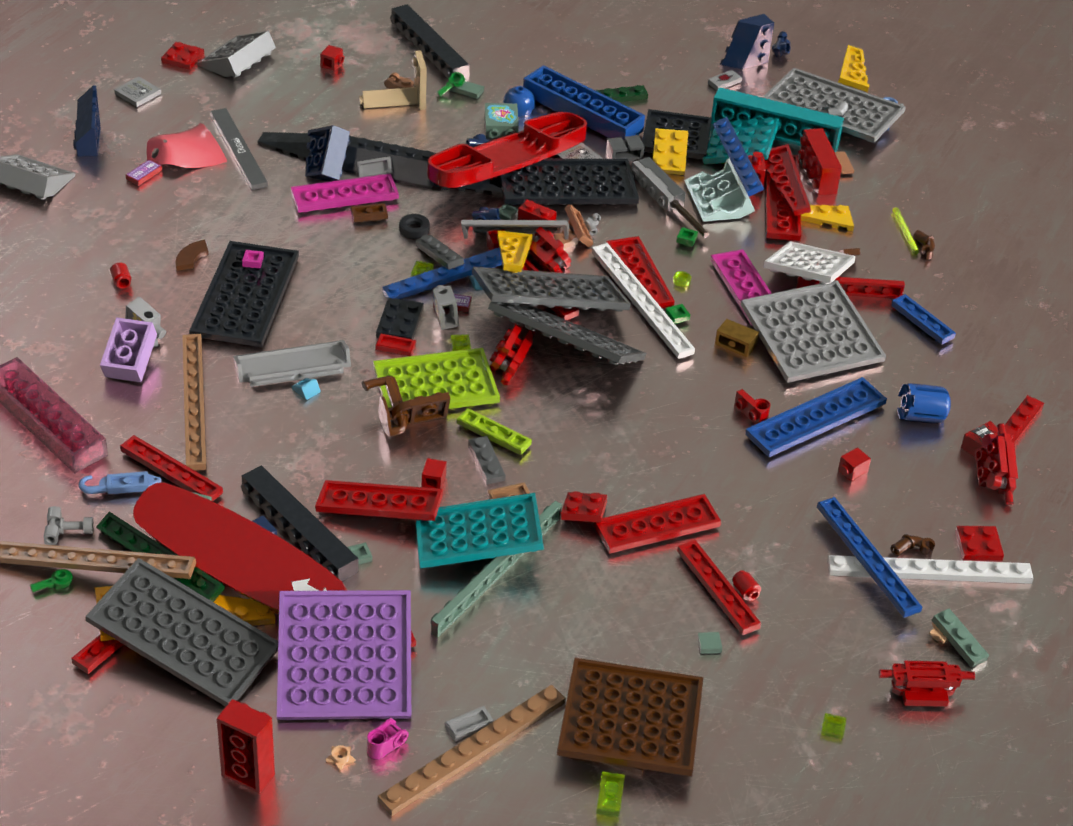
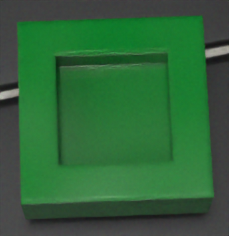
(687, 237)
(678, 313)

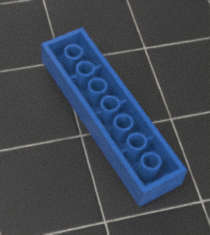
(573, 97)

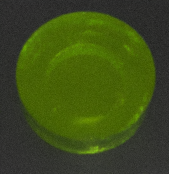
(682, 279)

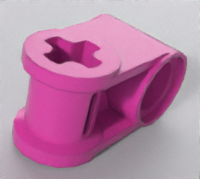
(385, 739)

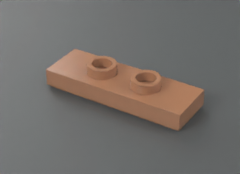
(579, 226)

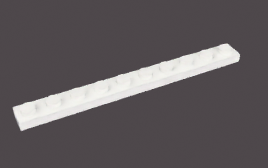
(643, 301)
(938, 569)

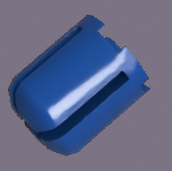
(924, 403)

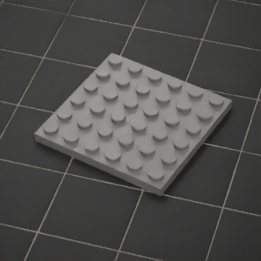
(812, 331)

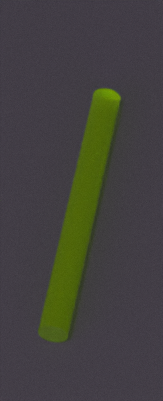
(905, 230)

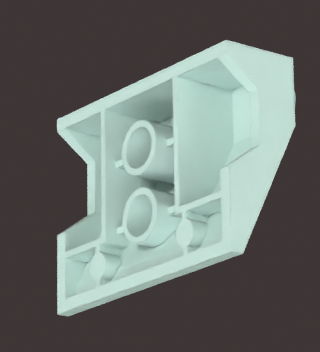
(720, 194)

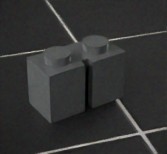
(627, 148)

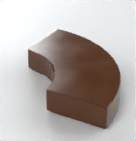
(190, 254)

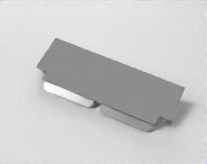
(517, 226)
(292, 363)

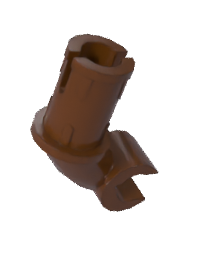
(928, 243)
(910, 542)

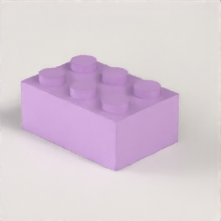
(128, 349)

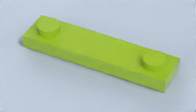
(494, 431)

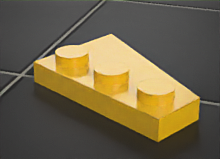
(830, 214)

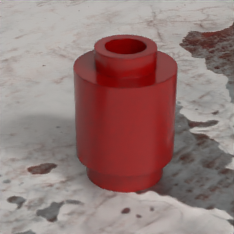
(120, 275)
(746, 585)

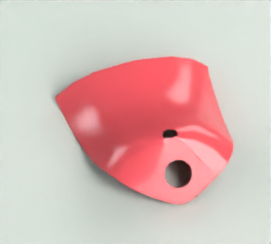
(187, 149)

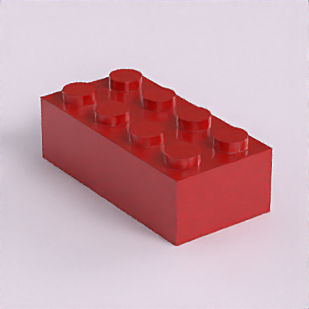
(820, 161)
(246, 746)

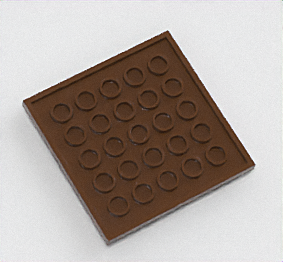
(631, 717)

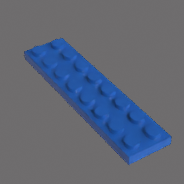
(815, 416)

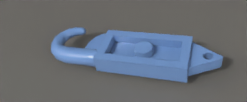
(120, 483)

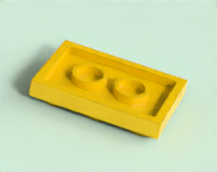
(670, 150)

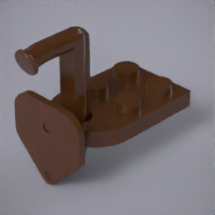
(408, 412)

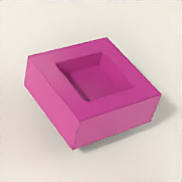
(253, 259)

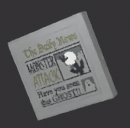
(137, 91)
(578, 152)

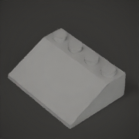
(238, 54)
(32, 176)

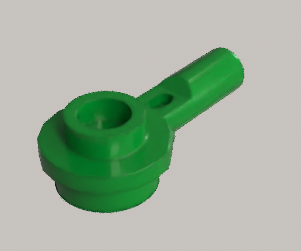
(455, 80)
(59, 580)

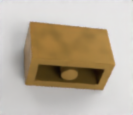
(736, 338)

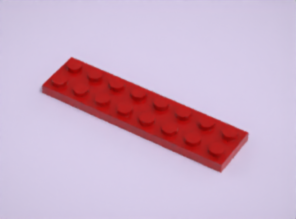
(779, 218)

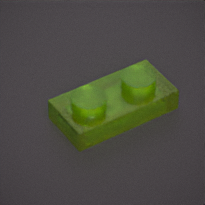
(610, 794)

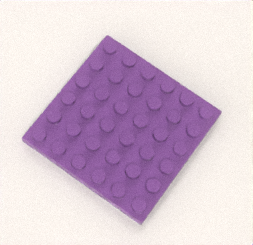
(344, 655)

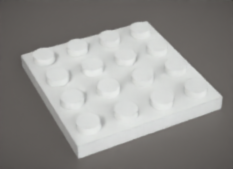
(809, 262)

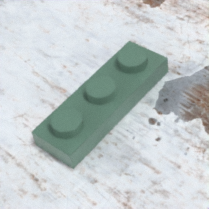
(960, 637)

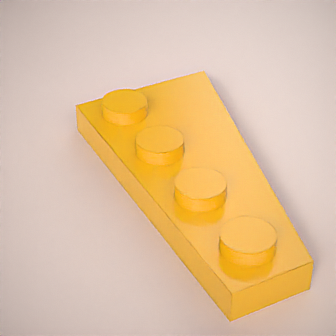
(853, 69)
(513, 249)

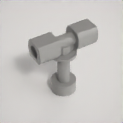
(57, 525)

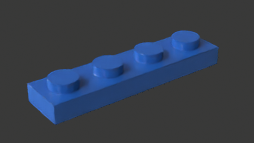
(923, 319)

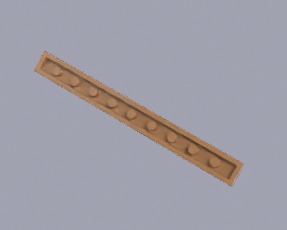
(194, 402)
(92, 559)
(470, 750)

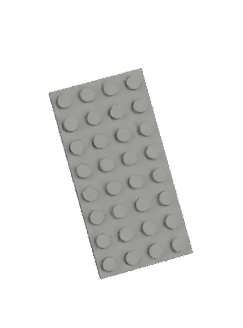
(866, 113)

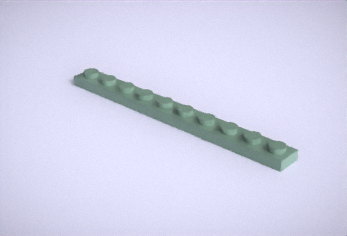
(489, 575)

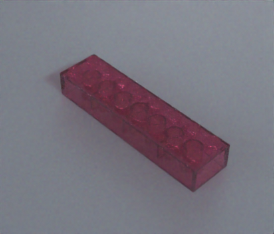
(50, 417)

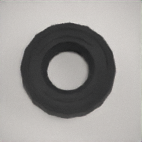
(416, 219)

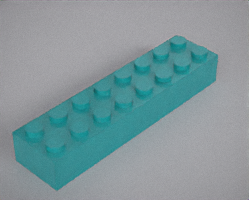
(792, 118)

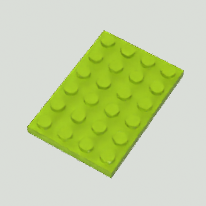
(459, 372)

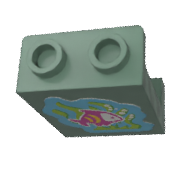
(500, 120)

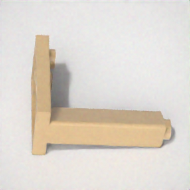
(400, 96)

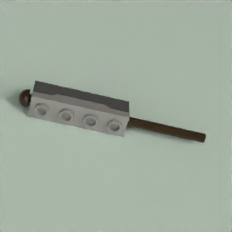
(663, 189)

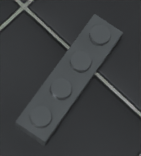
(439, 252)

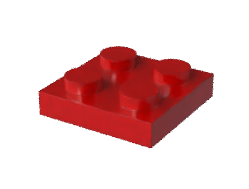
(182, 55)
(584, 507)
(979, 543)

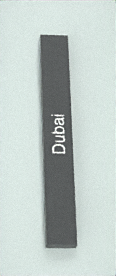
(239, 149)

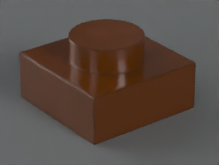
(854, 251)

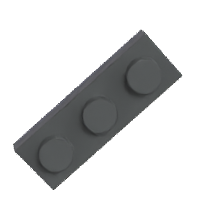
(486, 460)

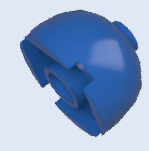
(523, 98)

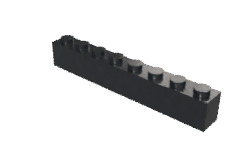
(428, 41)
(299, 523)

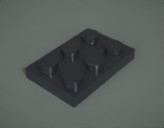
(400, 318)

